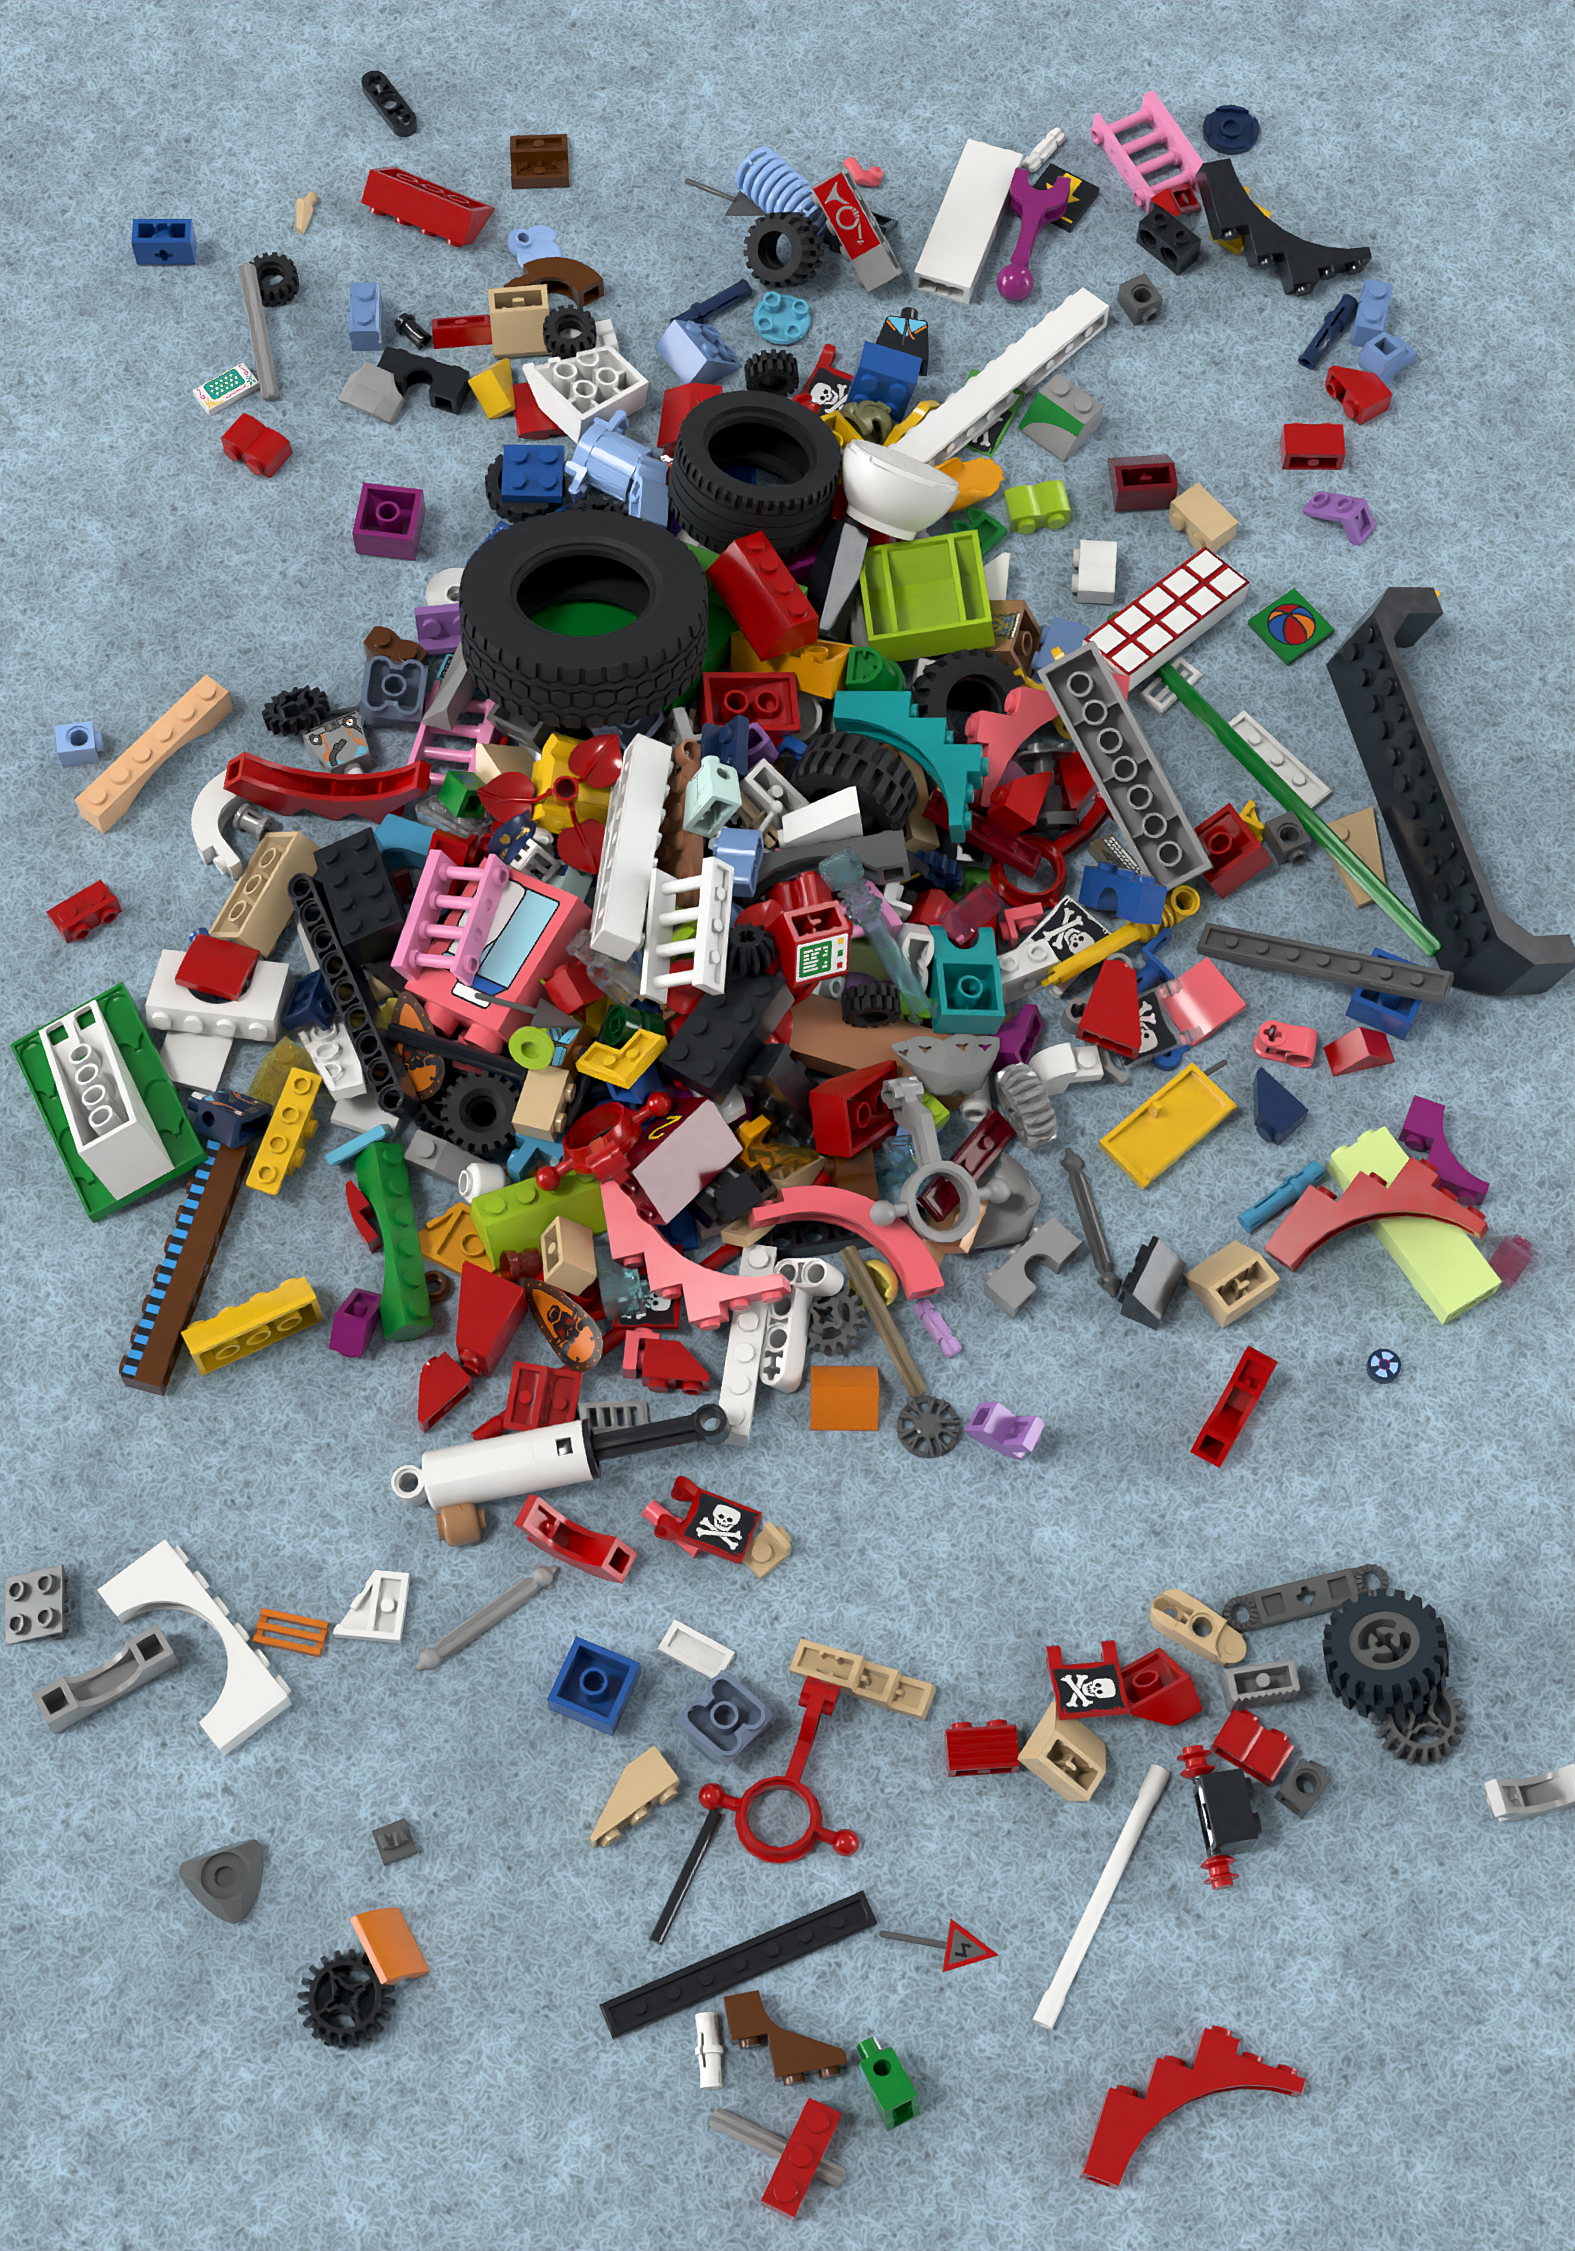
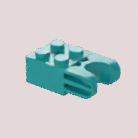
(965, 984)

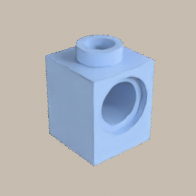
(72, 734)

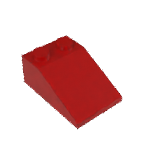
(760, 696)
(851, 1110)

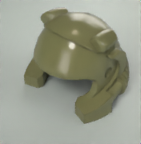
(869, 420)

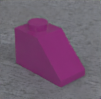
(355, 1323)

